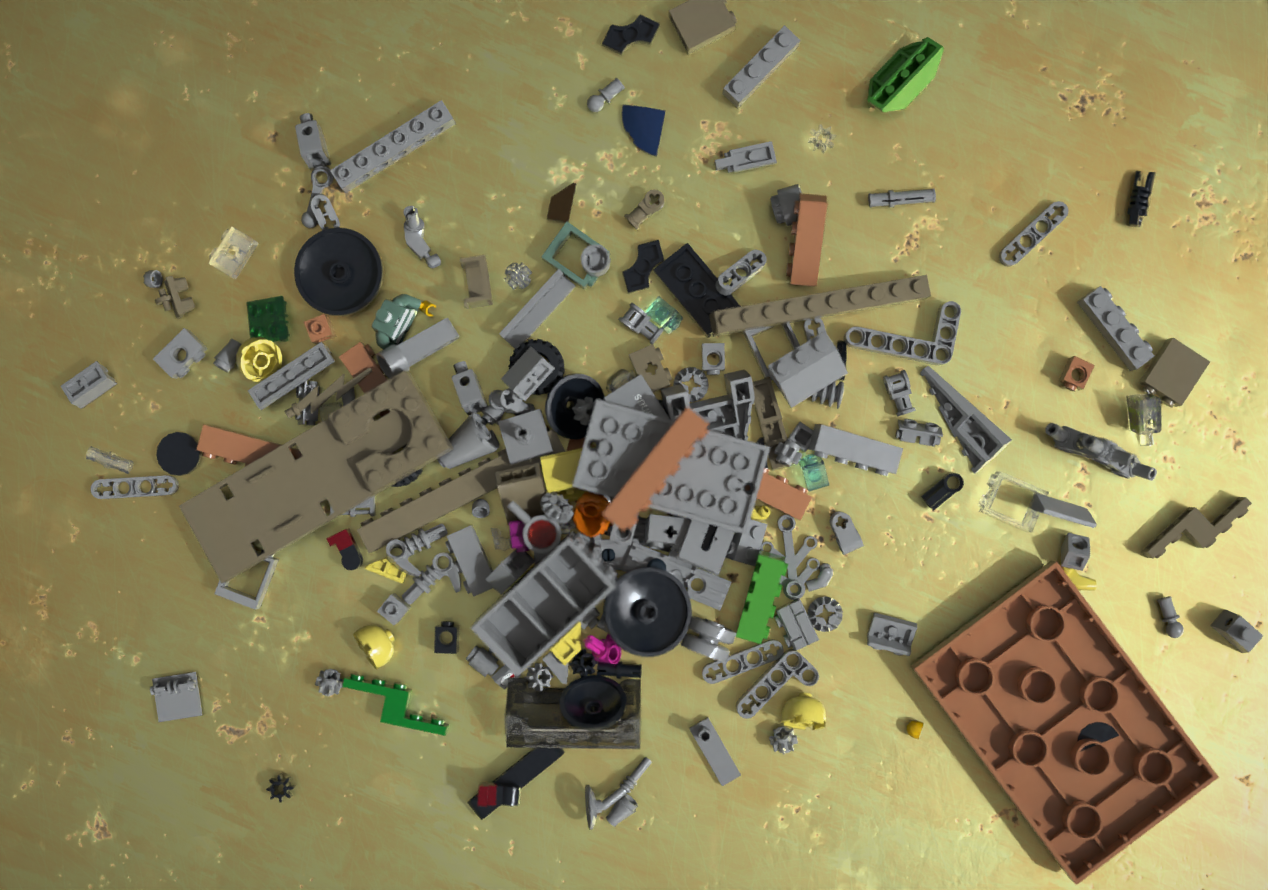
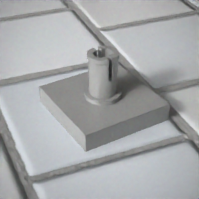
(525, 436)

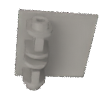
(176, 696)

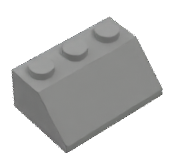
(807, 369)

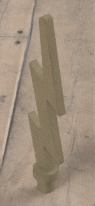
(316, 401)

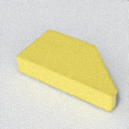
(387, 569)
(568, 644)

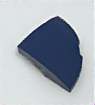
(644, 126)

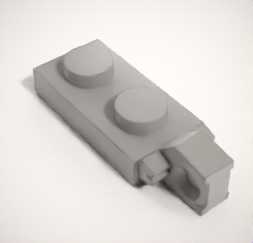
(747, 158)

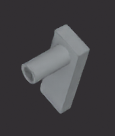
(715, 751)

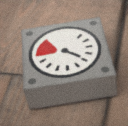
(502, 675)

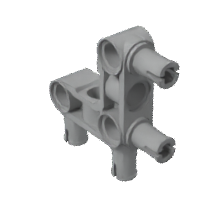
(1101, 451)

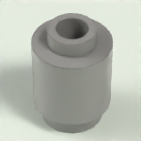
(482, 661)

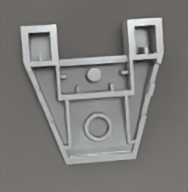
(725, 413)

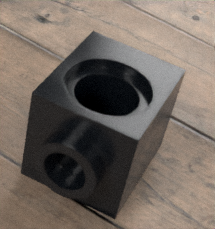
(442, 647)

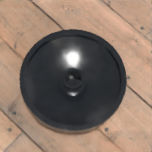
(338, 271)
(647, 612)

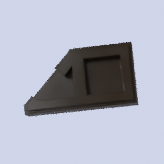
(561, 204)

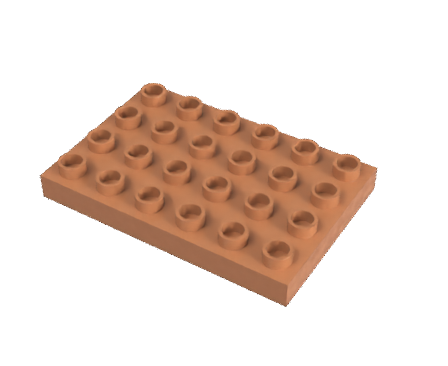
(1023, 690)

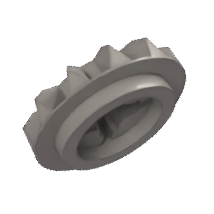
(699, 378)
(553, 511)
(816, 608)

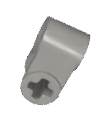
(846, 536)

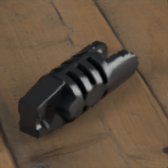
(1140, 198)

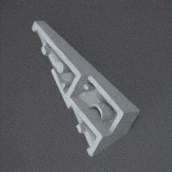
(976, 433)

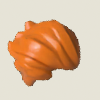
(589, 515)

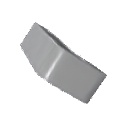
(773, 686)

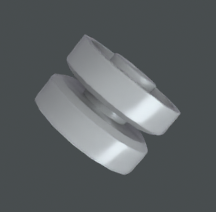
(709, 636)

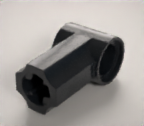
(941, 492)

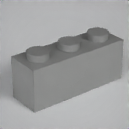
(470, 560)

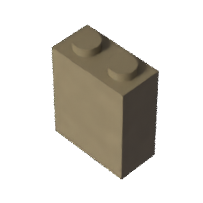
(702, 22)
(1174, 373)
(524, 487)

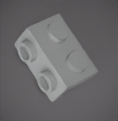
(747, 546)
(891, 634)

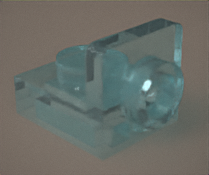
(664, 315)
(814, 472)

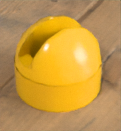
(914, 729)

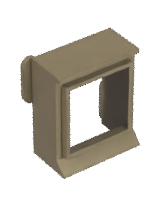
(477, 281)

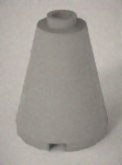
(470, 442)

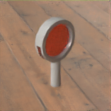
(539, 532)

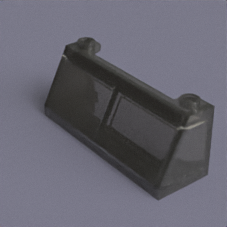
(536, 720)

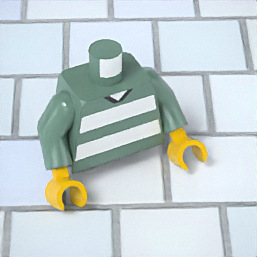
(396, 317)

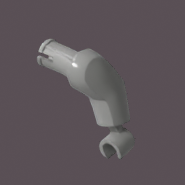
(414, 237)

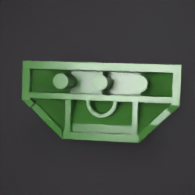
(905, 75)

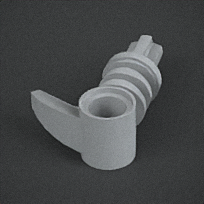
(408, 547)
(430, 575)

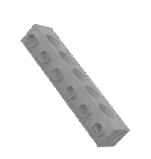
(393, 146)

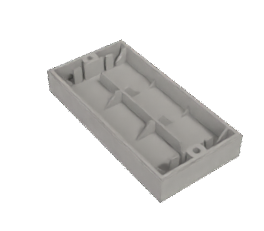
(704, 487)

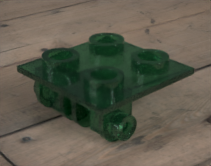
(267, 319)

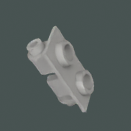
(301, 391)
(928, 432)

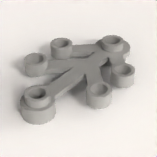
(793, 560)

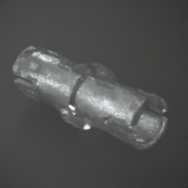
(109, 460)

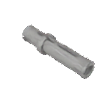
(903, 197)

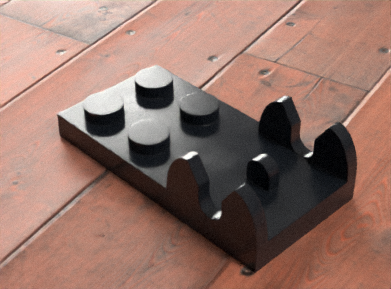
(694, 286)

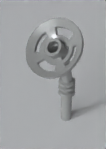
(596, 806)

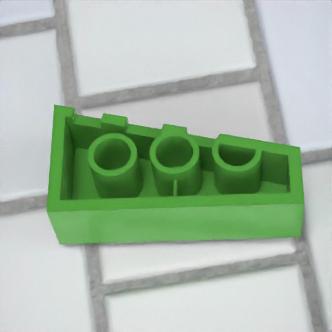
(760, 597)

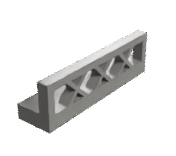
(537, 309)
(291, 375)

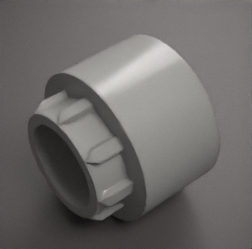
(784, 204)

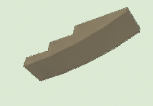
(769, 418)

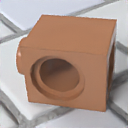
(320, 329)
(1083, 367)

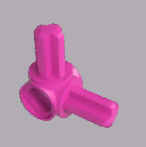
(604, 649)

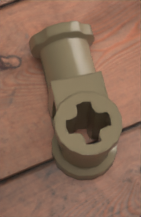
(645, 209)

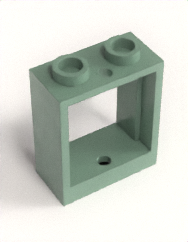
(558, 243)

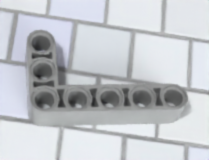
(909, 343)

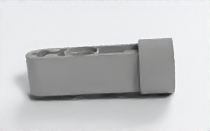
(400, 357)

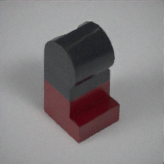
(348, 548)
(498, 794)

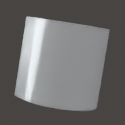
(801, 436)

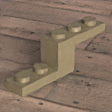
(1197, 528)

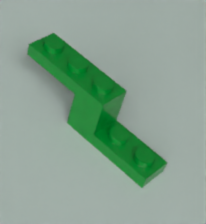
(396, 704)

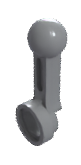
(308, 218)

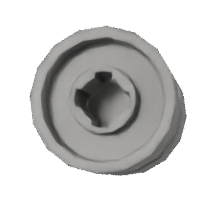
(595, 260)

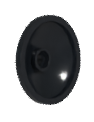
(570, 389)
(593, 703)

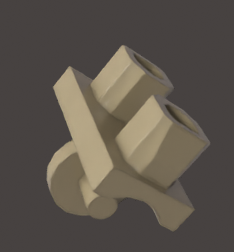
(179, 305)

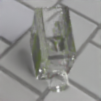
(1144, 416)

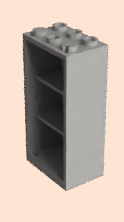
(545, 603)

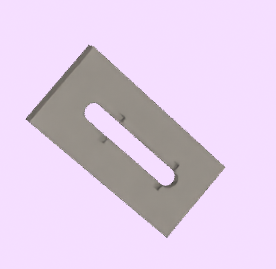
(706, 560)

